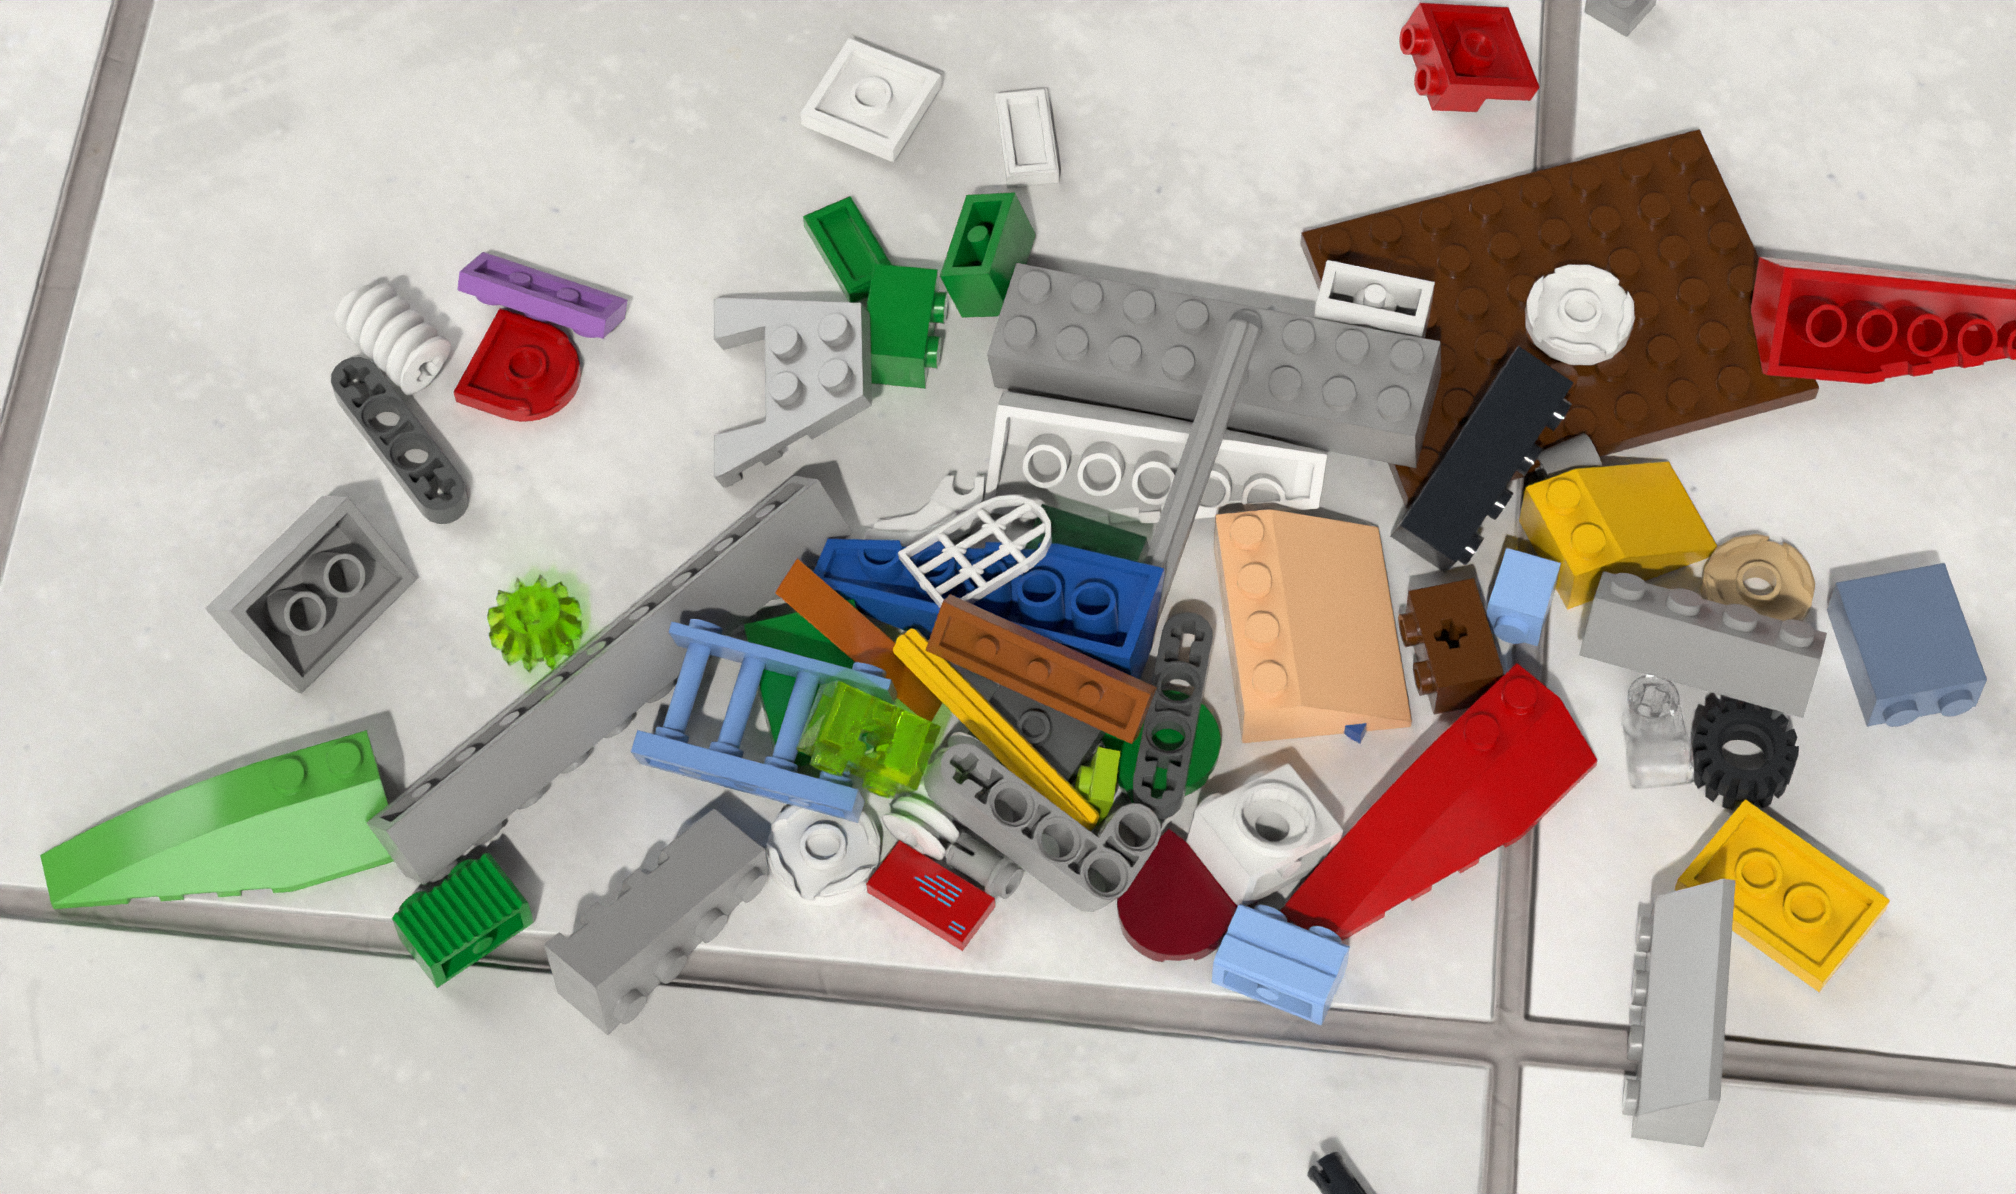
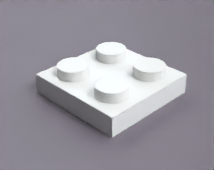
(871, 100)

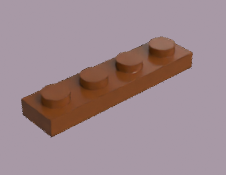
(1040, 669)

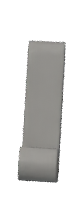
(1037, 816)

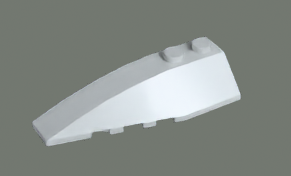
(1123, 463)

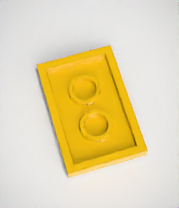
(1787, 895)

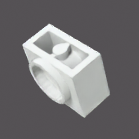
(1233, 831)

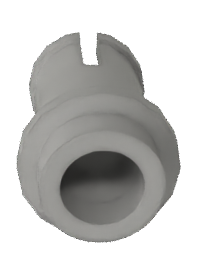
(995, 873)

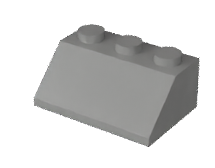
(312, 592)

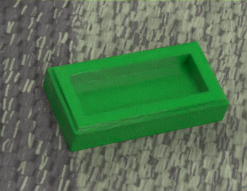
(846, 246)

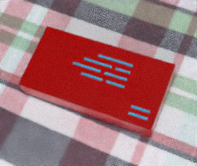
(931, 895)

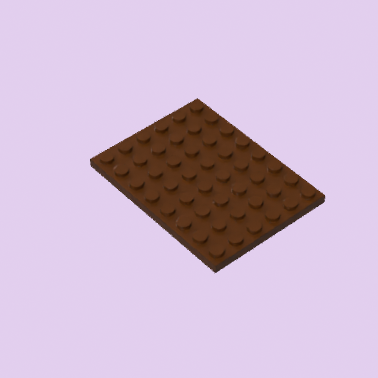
(1641, 213)

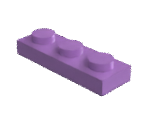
(542, 295)

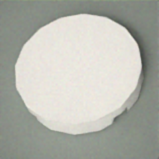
(1579, 315)
(822, 856)

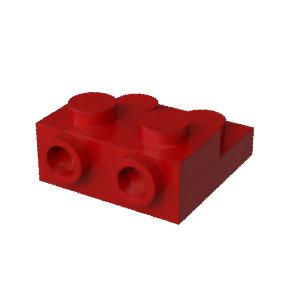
(1467, 56)

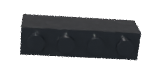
(1482, 461)

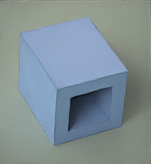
(1522, 597)

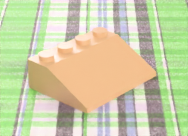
(1308, 625)

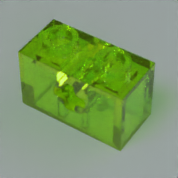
(899, 739)

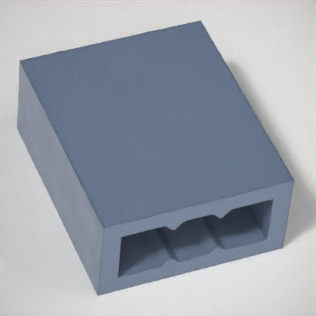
(1906, 645)

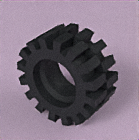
(1749, 726)

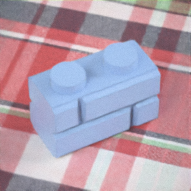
(1281, 962)

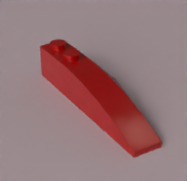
(1875, 321)
(1458, 801)

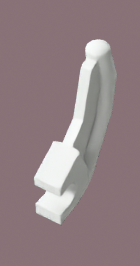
(942, 508)

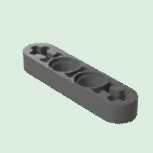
(403, 437)
(1172, 714)

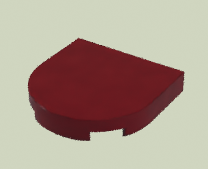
(1175, 905)

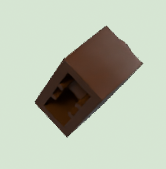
(1451, 644)

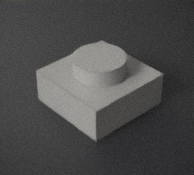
(1619, 14)

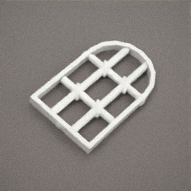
(996, 527)

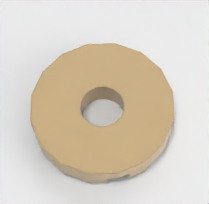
(1759, 558)

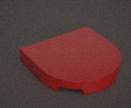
(520, 370)

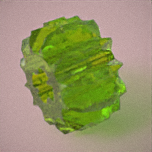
(549, 607)

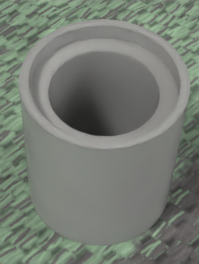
(1566, 456)

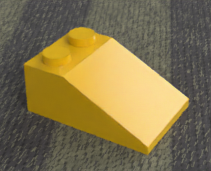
(1615, 523)

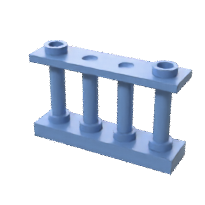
(723, 760)

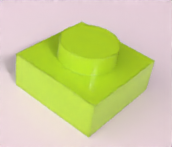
(1099, 780)

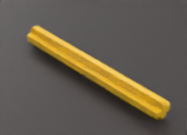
(992, 727)

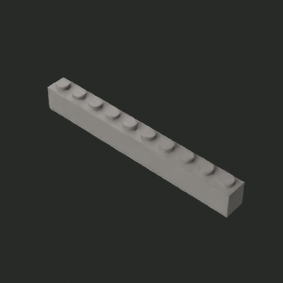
(602, 684)

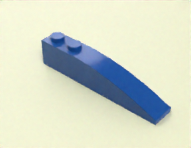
(1070, 596)

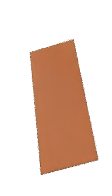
(854, 635)

